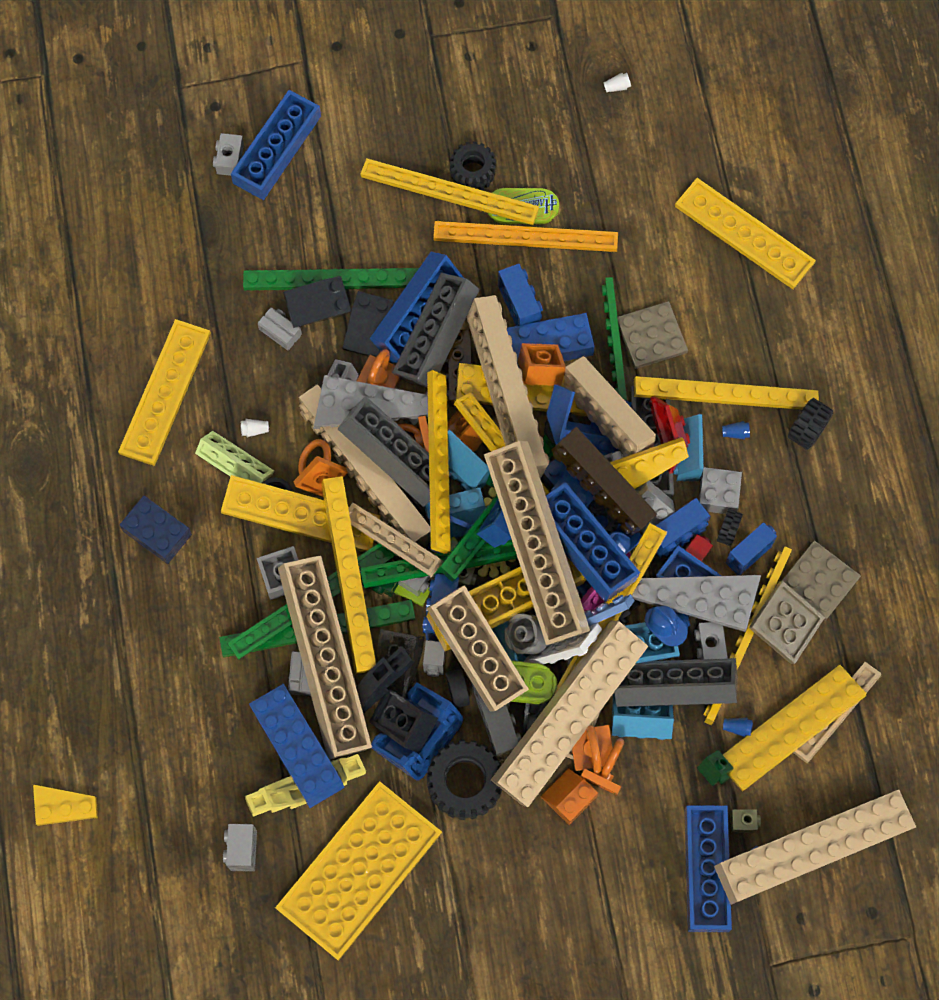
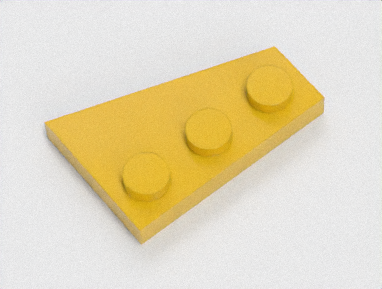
(62, 806)

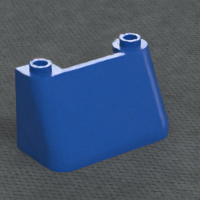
(447, 725)

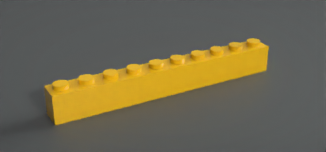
(348, 575)

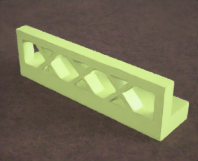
(231, 462)

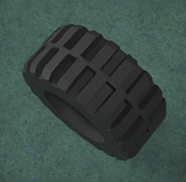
(438, 788)

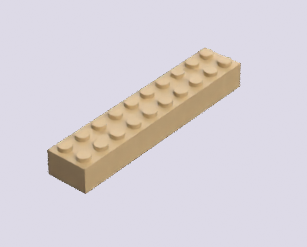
(504, 377)
(370, 477)
(537, 542)
(324, 657)
(569, 713)
(814, 846)

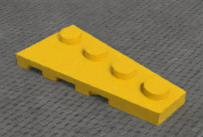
(651, 462)

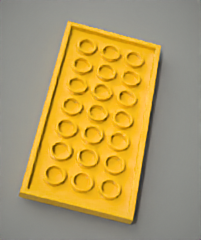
(358, 870)

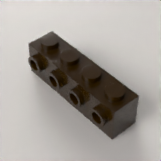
(458, 354)

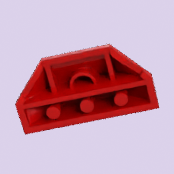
(668, 423)

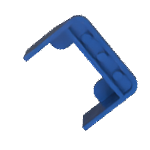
(558, 414)

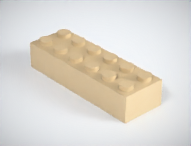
(607, 408)
(477, 648)

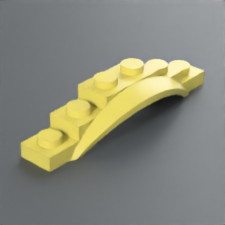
(286, 794)

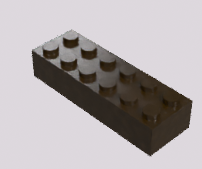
(603, 482)

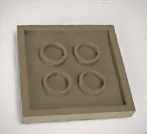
(652, 335)
(821, 579)
(786, 622)

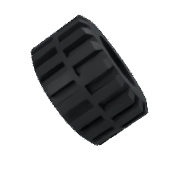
(476, 154)
(810, 423)

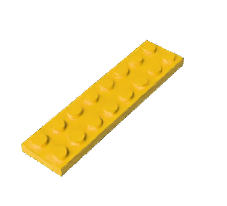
(745, 233)
(472, 379)
(164, 392)
(283, 510)
(793, 726)

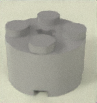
(525, 635)

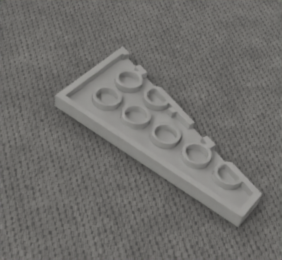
(341, 395)
(710, 598)

